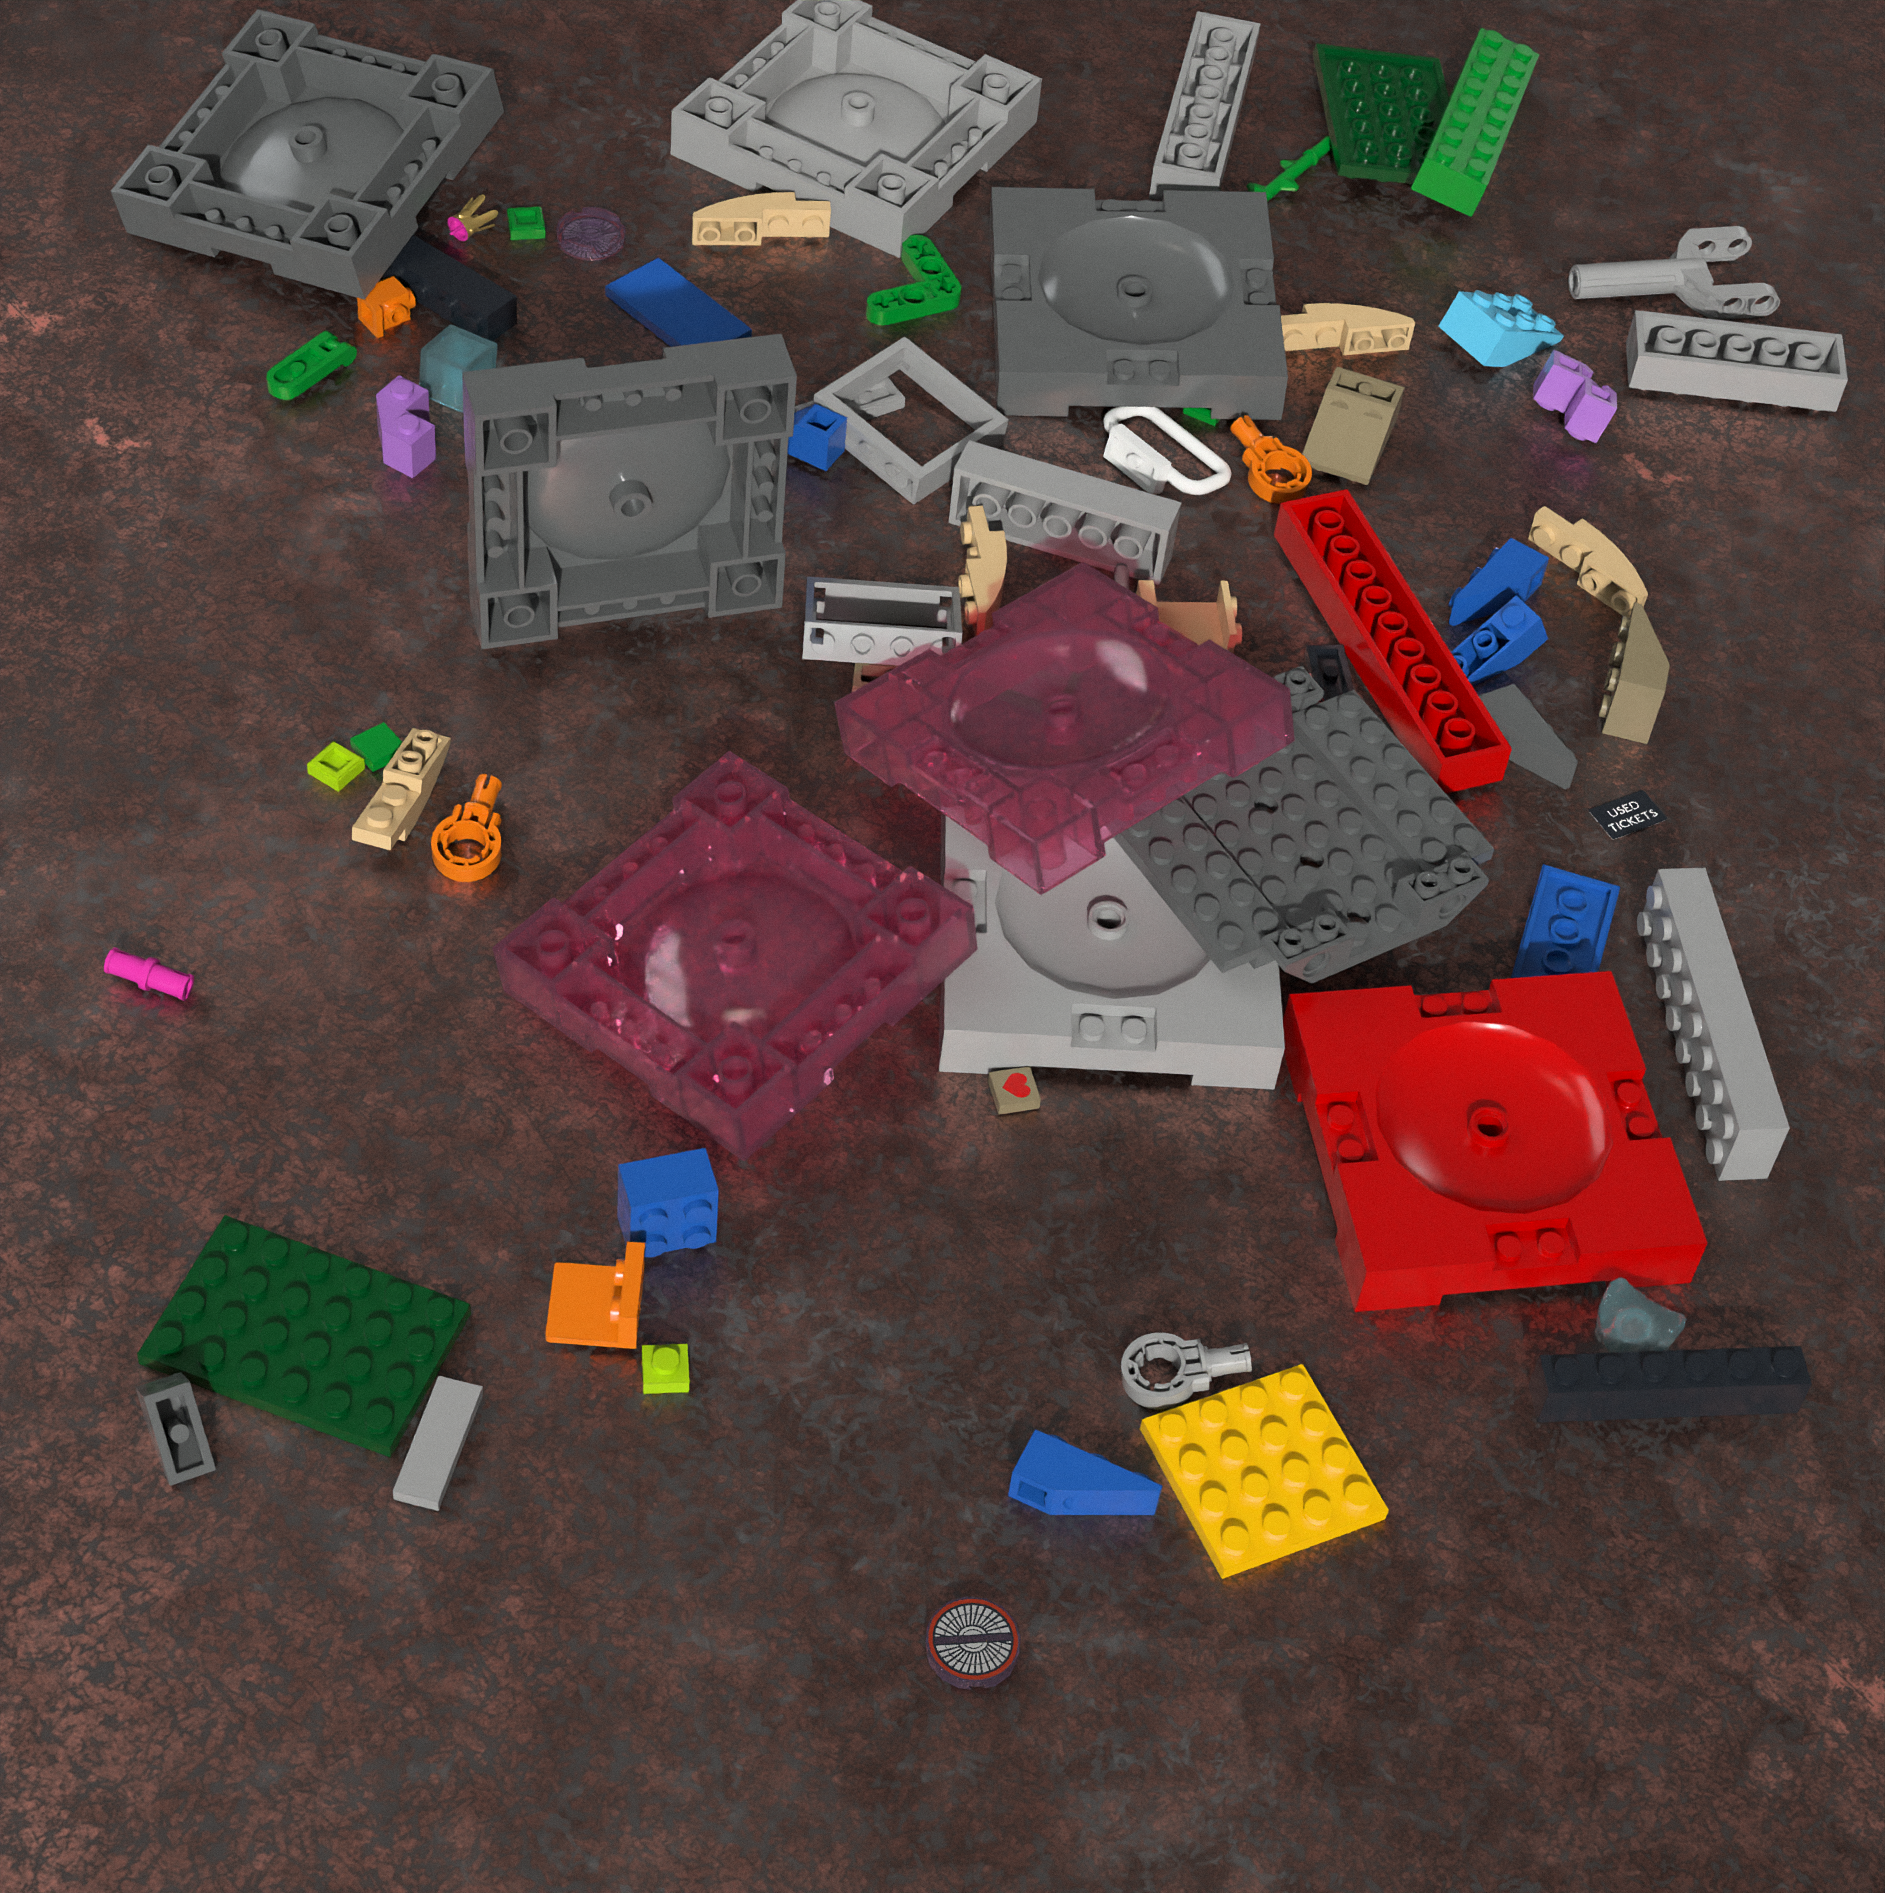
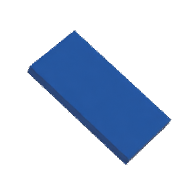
(674, 306)
(1565, 925)

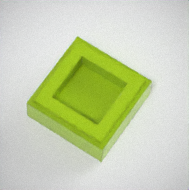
(336, 766)

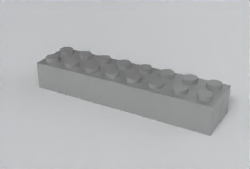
(1205, 105)
(1712, 1025)

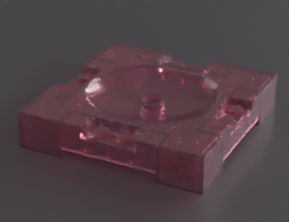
(1064, 724)
(737, 954)

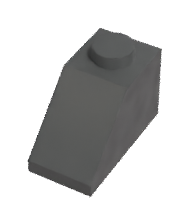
(176, 1428)

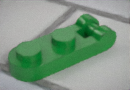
(308, 365)

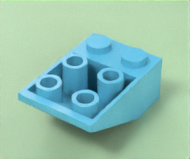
(1498, 327)

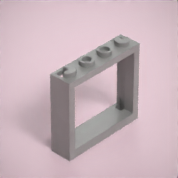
(879, 452)
(878, 604)

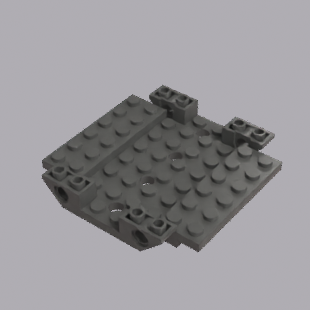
(1339, 798)

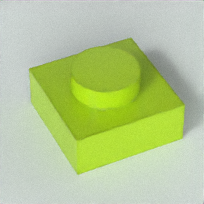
(665, 1368)

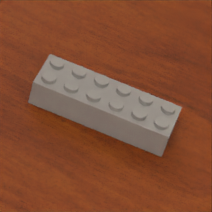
(1736, 361)
(1066, 511)

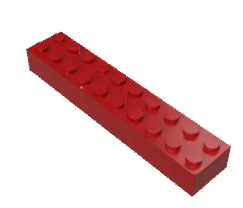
(1391, 641)

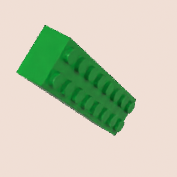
(1475, 122)

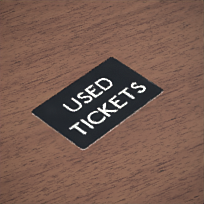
(1627, 814)

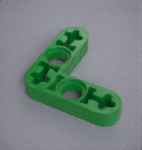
(891, 305)

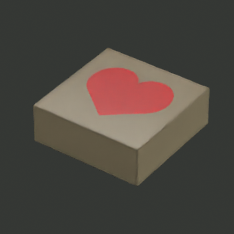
(1014, 1090)

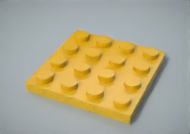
(1263, 1470)

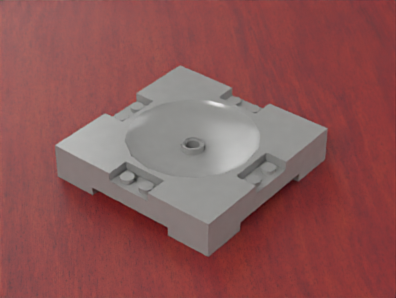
(856, 120)
(1097, 980)

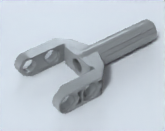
(1683, 275)

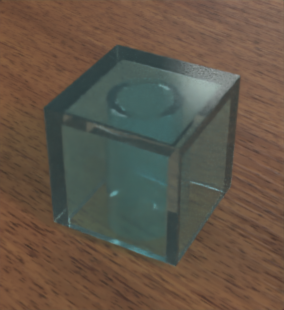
(446, 359)

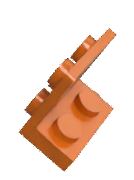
(597, 1302)

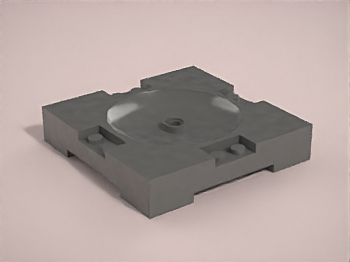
(310, 154)
(1135, 303)
(627, 487)

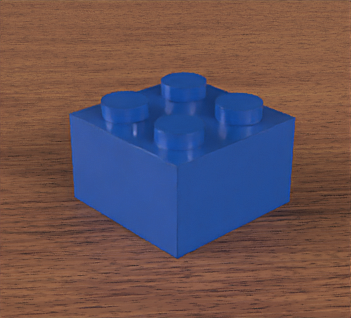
(668, 1202)

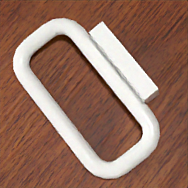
(1148, 466)

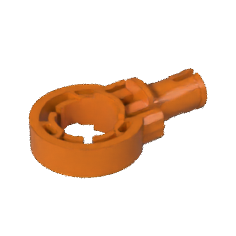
(1267, 453)
(475, 825)

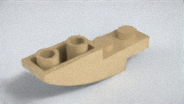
(758, 216)
(1350, 327)
(1601, 565)
(984, 570)
(404, 790)

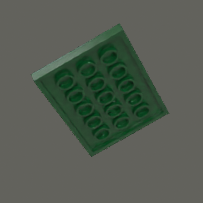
(1379, 110)
(306, 1335)

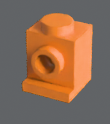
(386, 306)

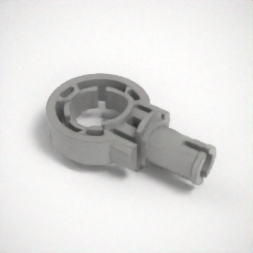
(1190, 1357)

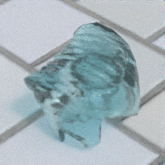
(1635, 1322)

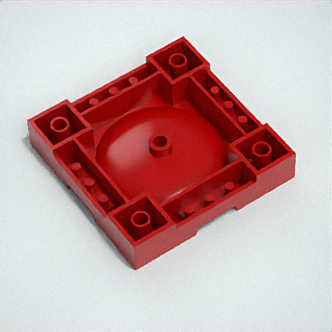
(1488, 1140)

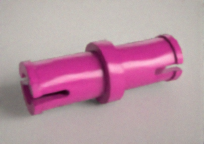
(148, 973)

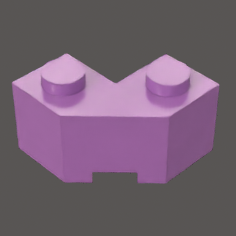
(1568, 388)
(405, 426)

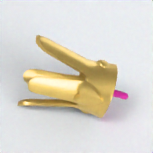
(464, 224)

